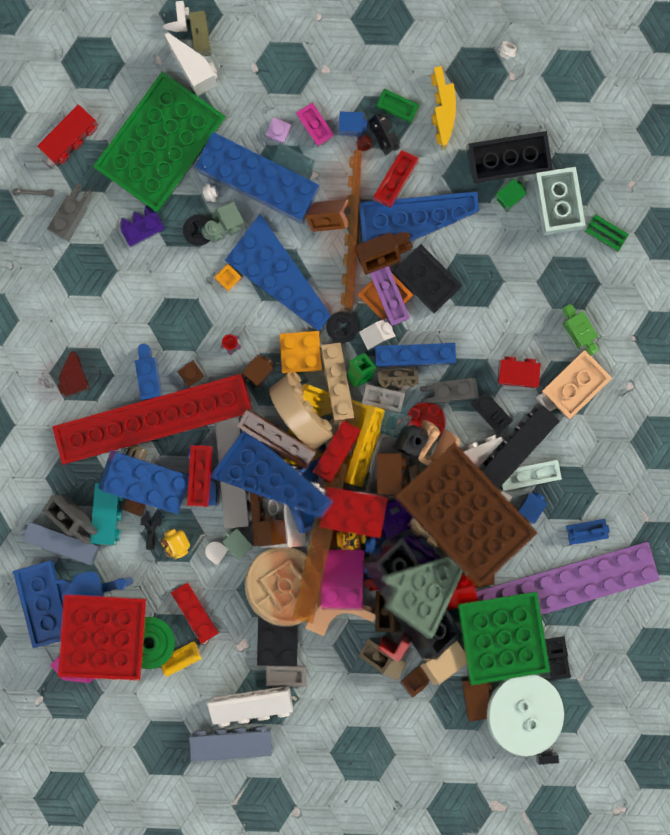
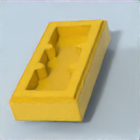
(181, 658)

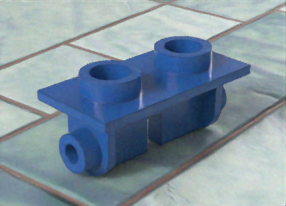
(587, 531)

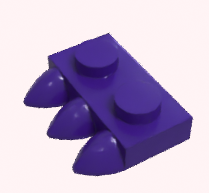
(142, 227)

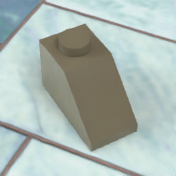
(381, 661)

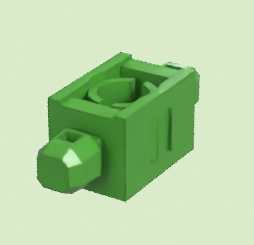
(580, 329)

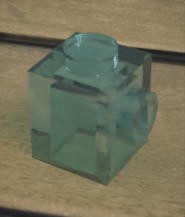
(394, 422)

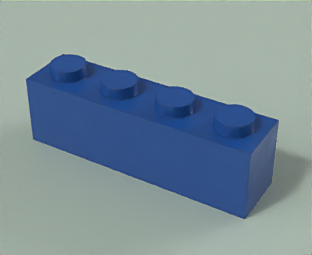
(415, 355)

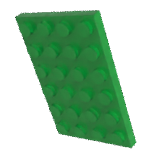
(159, 142)

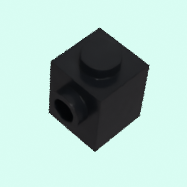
(411, 441)

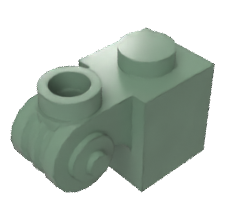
(226, 221)

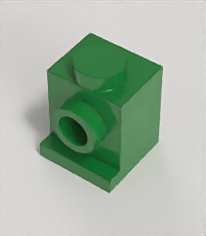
(360, 370)

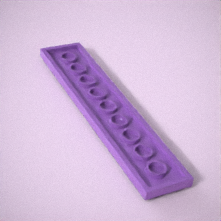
(583, 579)

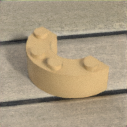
(299, 413)

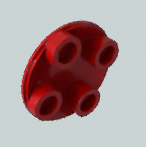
(429, 412)

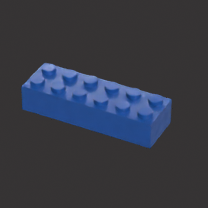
(257, 177)

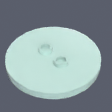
(525, 715)

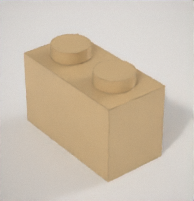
(445, 665)

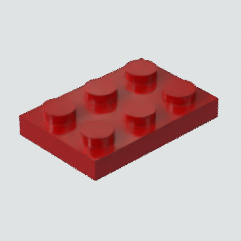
(354, 512)

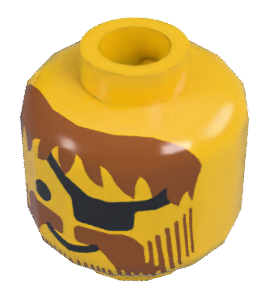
(350, 541)
(175, 543)

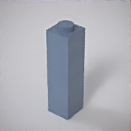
(59, 543)

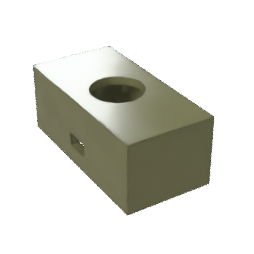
(200, 33)

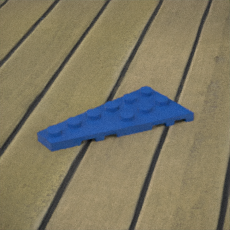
(416, 215)
(270, 267)
(261, 471)

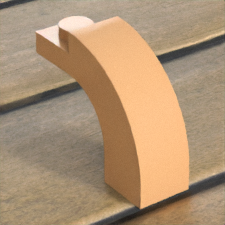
(323, 618)

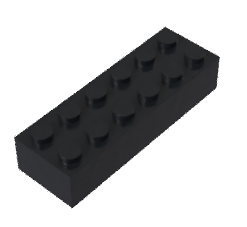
(396, 556)

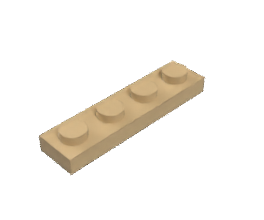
(337, 382)

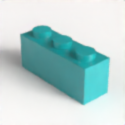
(106, 517)

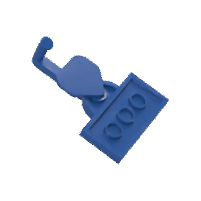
(43, 597)

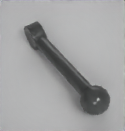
(50, 193)

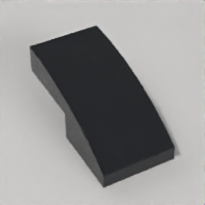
(557, 658)

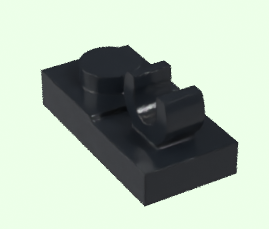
(491, 412)

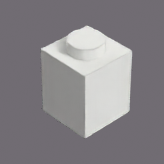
(377, 334)

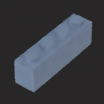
(230, 744)

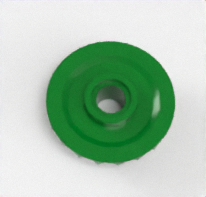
(163, 643)

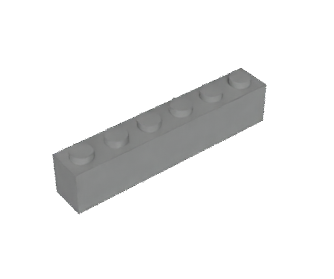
(233, 498)

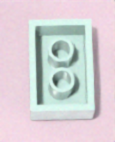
(559, 201)

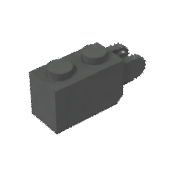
(70, 214)
(451, 391)
(69, 517)

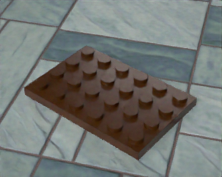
(466, 515)

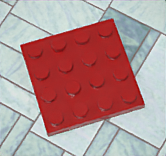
(102, 637)

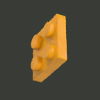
(300, 352)

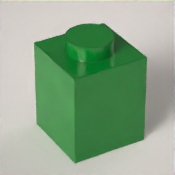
(511, 194)

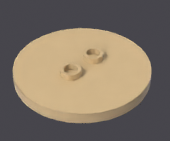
(274, 584)

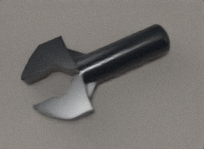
(150, 529)

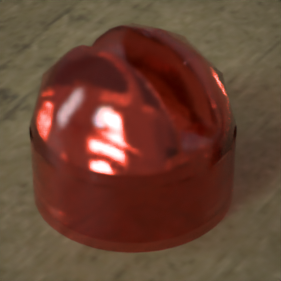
(364, 143)

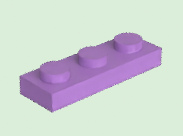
(389, 296)

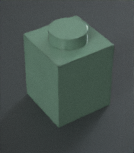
(237, 542)

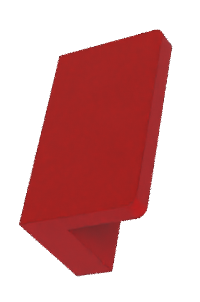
(393, 649)

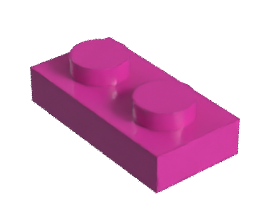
(315, 124)

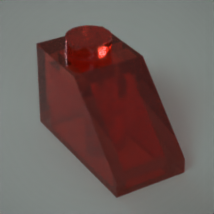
(72, 377)

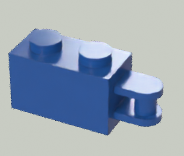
(147, 374)

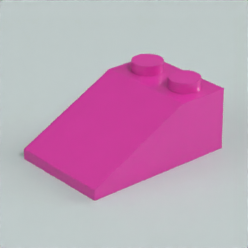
(343, 581)

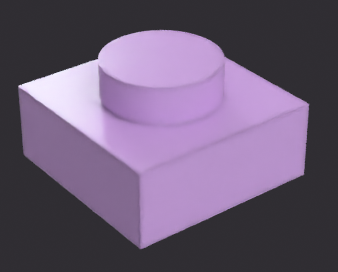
(278, 130)

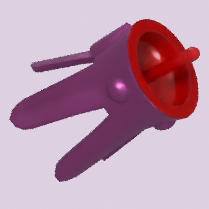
(230, 342)

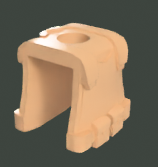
(446, 440)

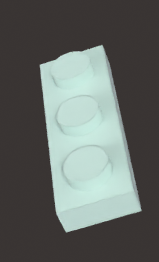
(533, 475)

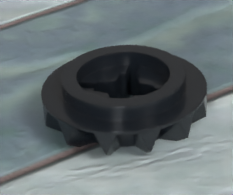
(189, 229)
(351, 329)

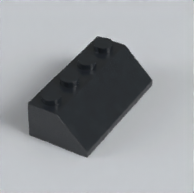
(509, 157)

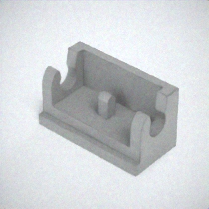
(383, 398)

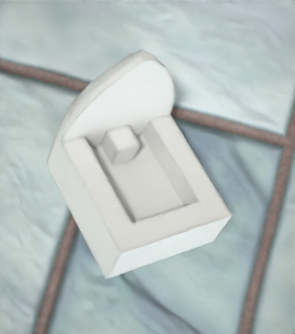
(182, 17)

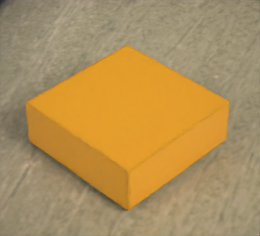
(228, 277)

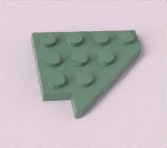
(423, 593)

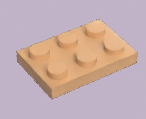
(576, 384)

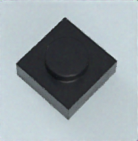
(547, 757)

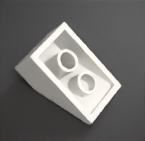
(197, 70)

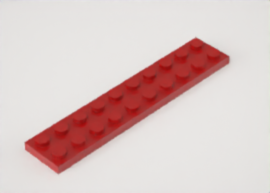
(152, 419)

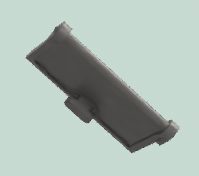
(385, 446)

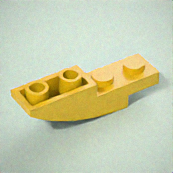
(445, 113)

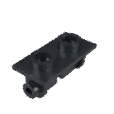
(379, 126)

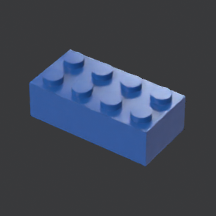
(144, 482)

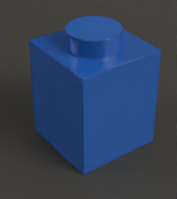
(351, 123)
(532, 507)

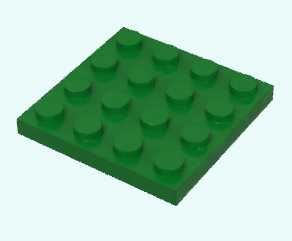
(503, 638)

